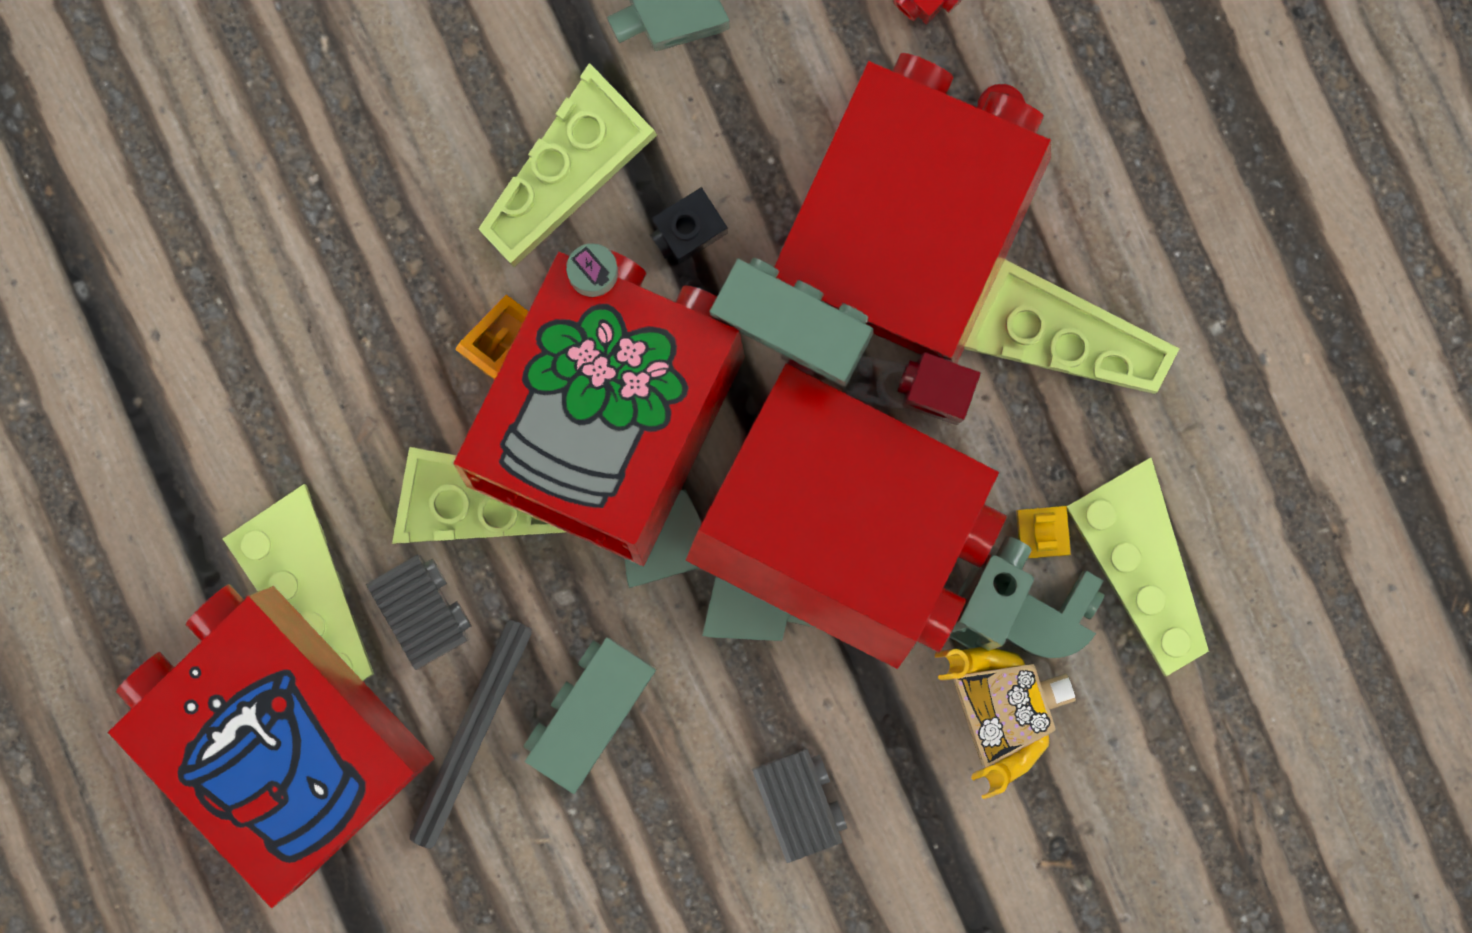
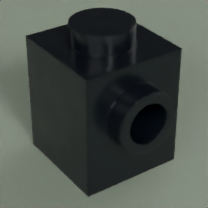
(687, 227)

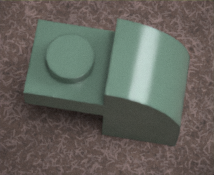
(1058, 633)

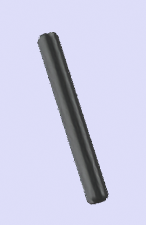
(470, 734)

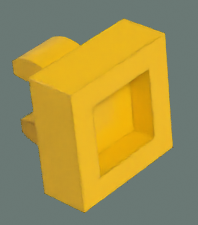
(1044, 531)

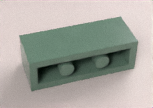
(793, 320)
(588, 713)

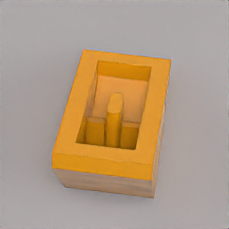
(493, 336)

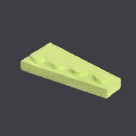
(578, 154)
(1056, 330)
(441, 507)
(291, 553)
(1138, 553)

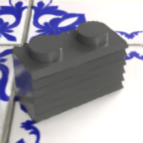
(419, 611)
(798, 804)

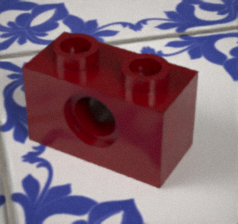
(938, 388)

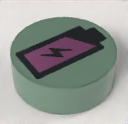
(592, 270)

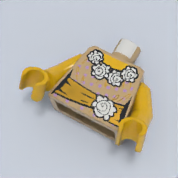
(1005, 710)

